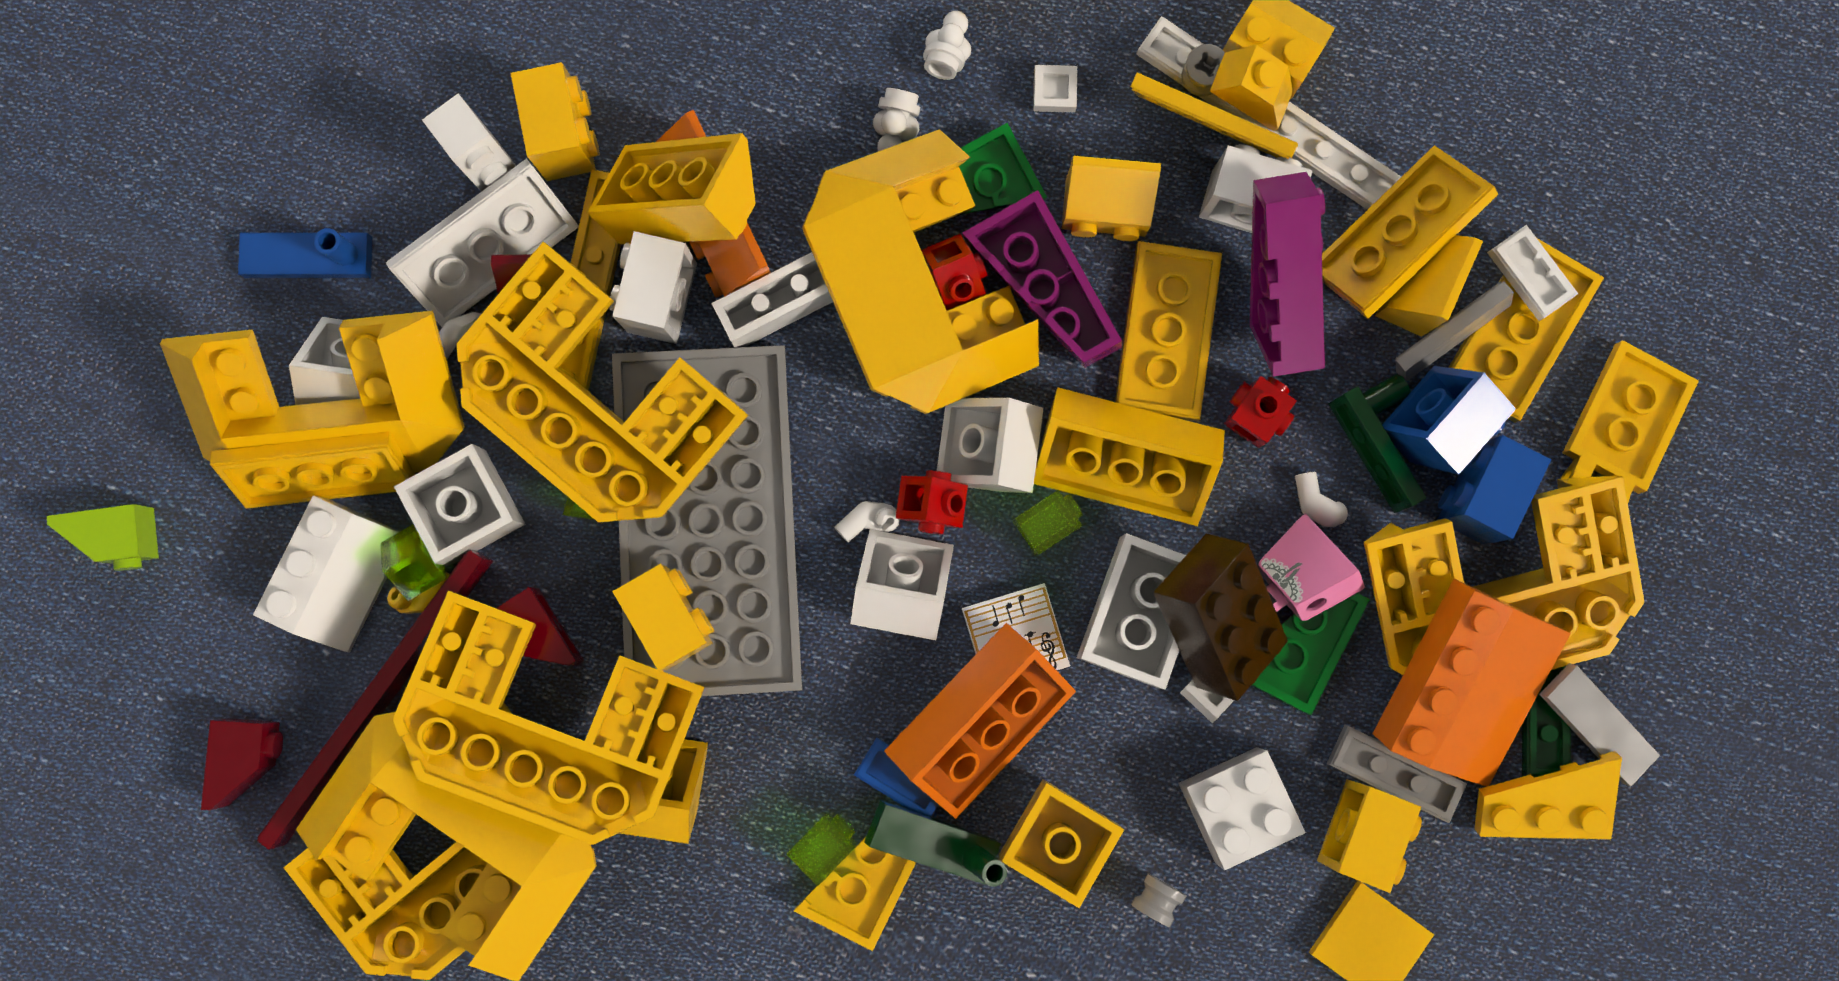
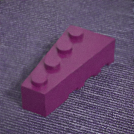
(1042, 271)
(1287, 273)

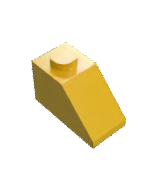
(1254, 84)

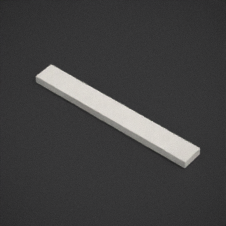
(1318, 146)

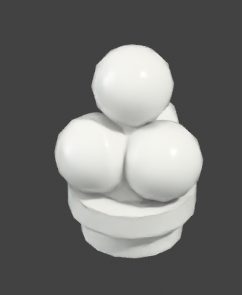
(947, 48)
(897, 118)

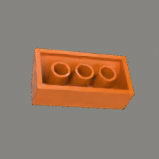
(731, 261)
(980, 721)

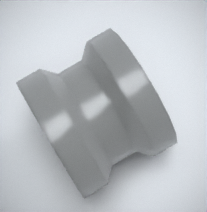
(1196, 76)
(1158, 900)

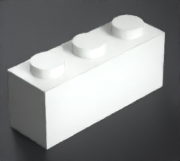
(469, 142)
(773, 301)

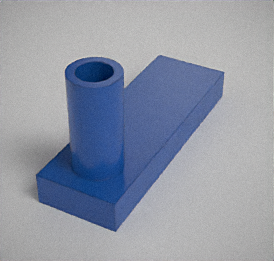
(305, 255)

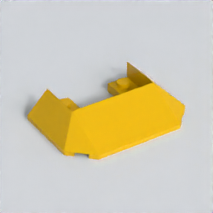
(884, 290)
(396, 371)
(563, 429)
(1584, 587)
(525, 769)
(529, 868)
(395, 916)

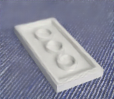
(452, 261)

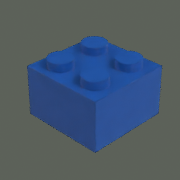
(1448, 418)
(1494, 491)

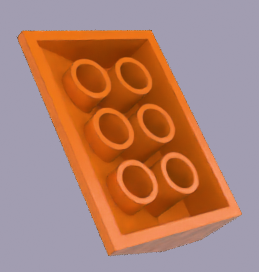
(1470, 684)

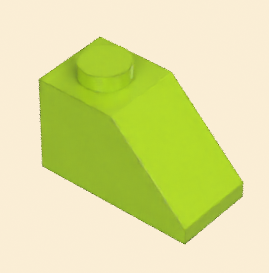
(111, 534)

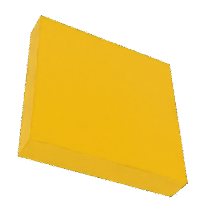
(1370, 939)

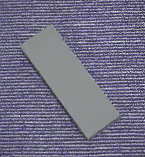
(1454, 330)
(1599, 722)
(1396, 775)

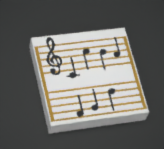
(1027, 613)

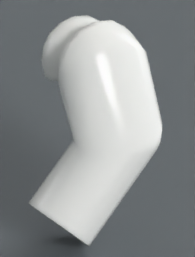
(454, 330)
(1317, 506)
(868, 516)

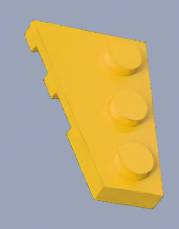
(1561, 804)
(858, 894)

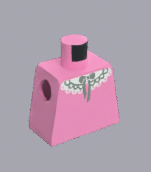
(1308, 571)

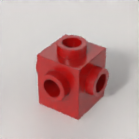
(955, 271)
(1249, 419)
(932, 501)

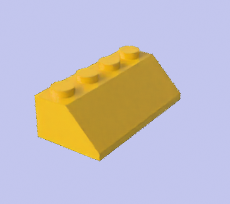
(678, 190)
(1129, 456)

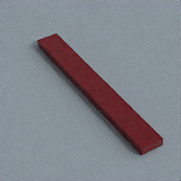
(371, 703)

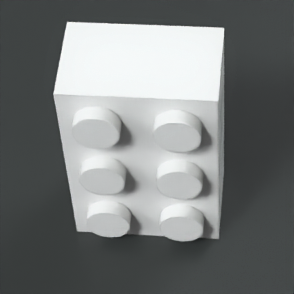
(1127, 623)

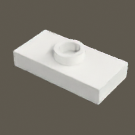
(1532, 273)

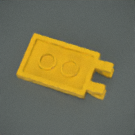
(1629, 418)

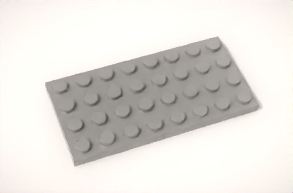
(728, 527)

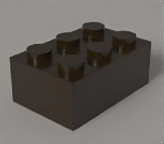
(1221, 616)

